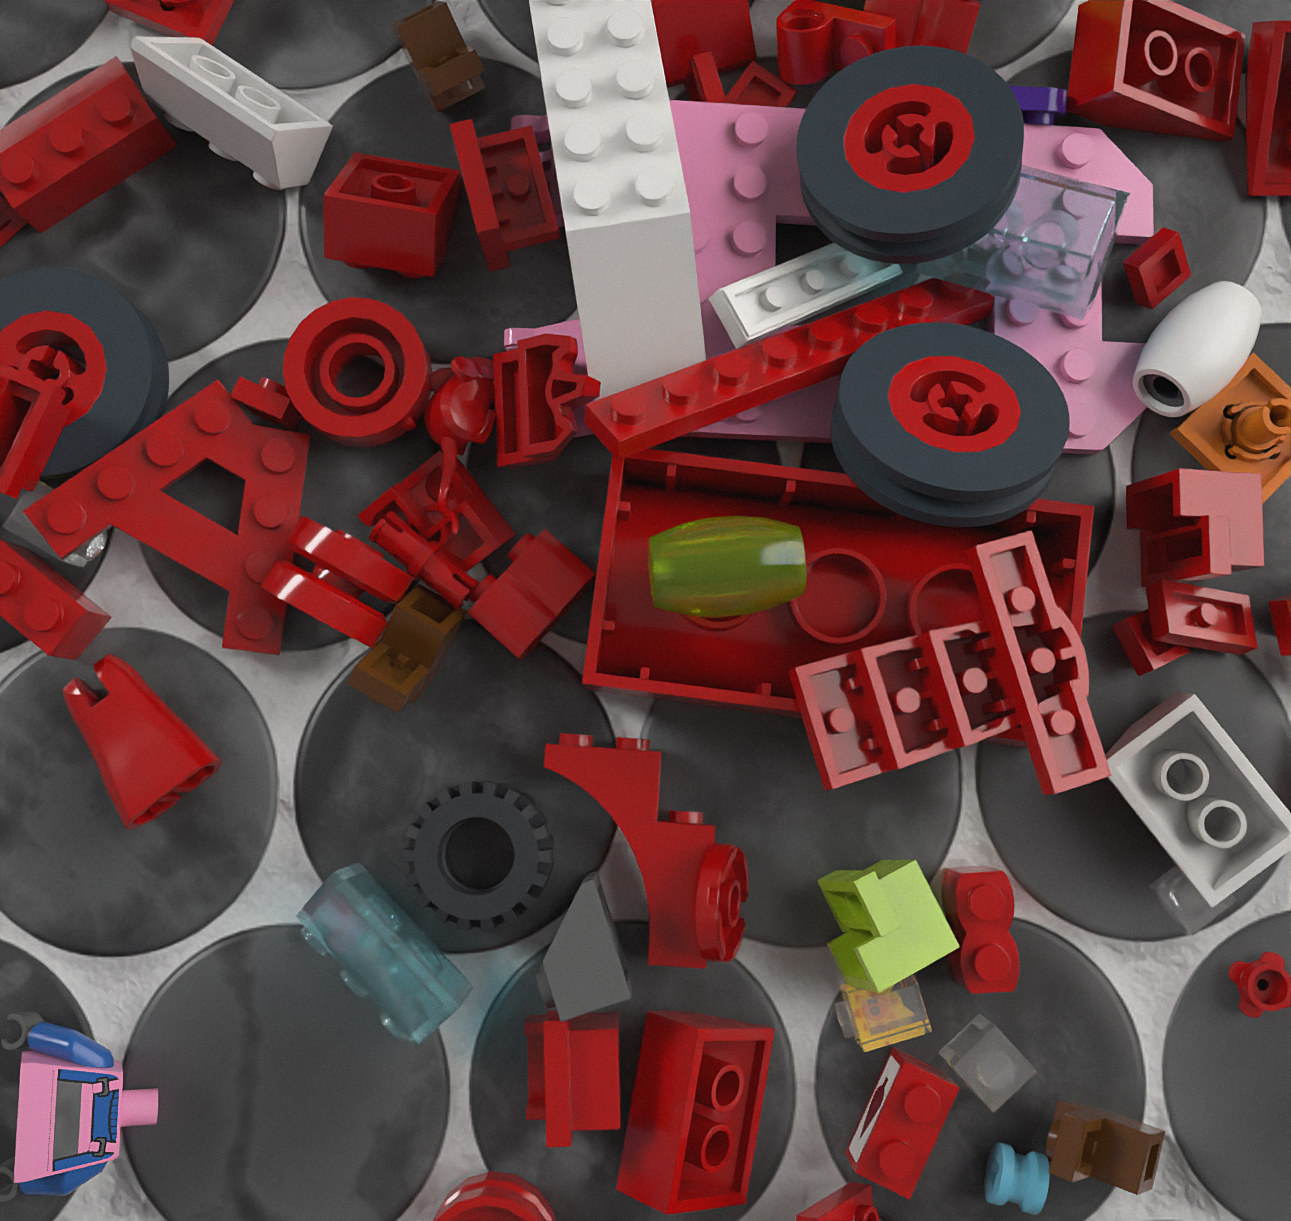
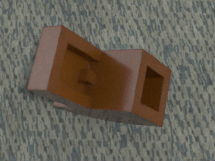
(439, 55)
(409, 651)
(1103, 1147)

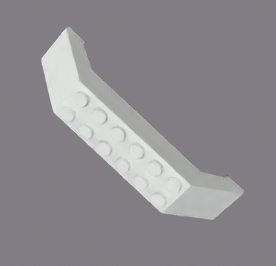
(620, 189)

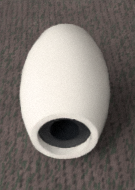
(1197, 349)

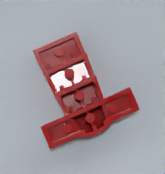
(962, 685)

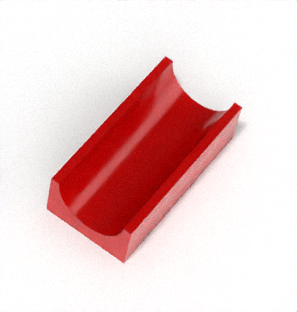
(866, 580)

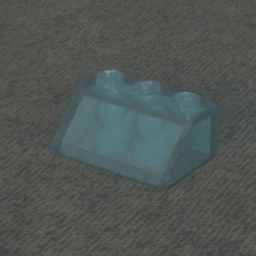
(1045, 247)
(383, 953)

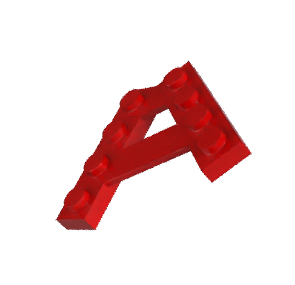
(127, 494)

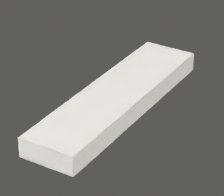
(796, 292)

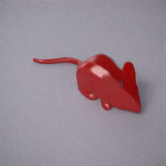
(459, 415)

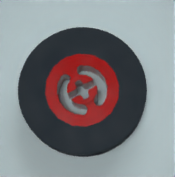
(917, 107)
(124, 358)
(938, 380)

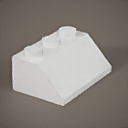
(231, 109)
(1199, 796)

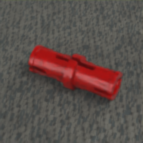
(423, 560)

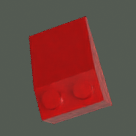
(1155, 69)
(1269, 109)

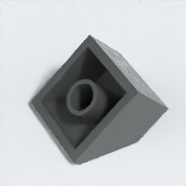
(585, 959)

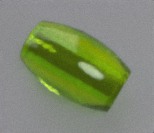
(726, 566)

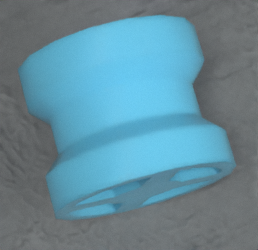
(1016, 1178)

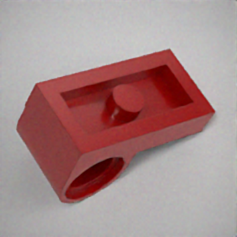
(826, 38)

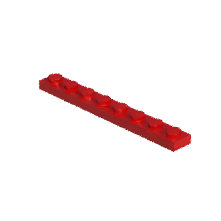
(770, 367)

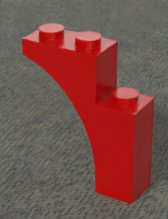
(666, 850)

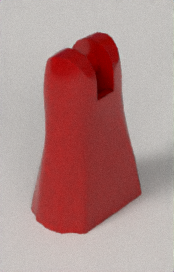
(137, 742)

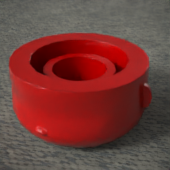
(331, 340)

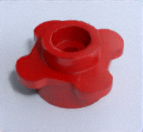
(1278, 984)

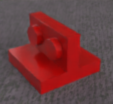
(505, 190)

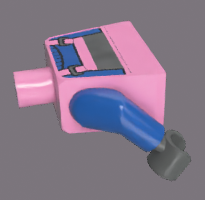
(67, 1109)

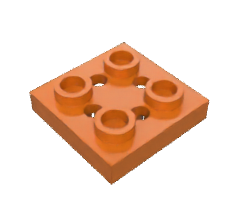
(1260, 422)

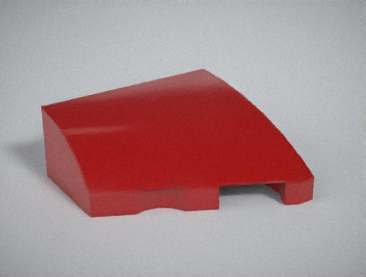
(416, 503)

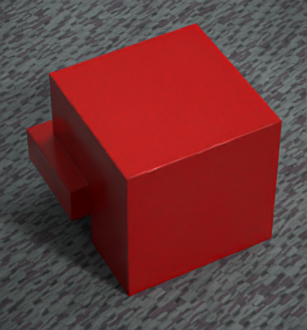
(28, 428)
(1197, 524)
(573, 1073)

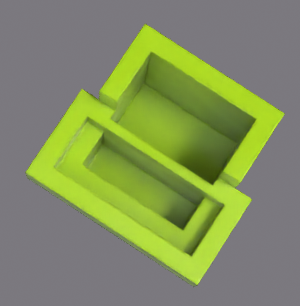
(888, 923)

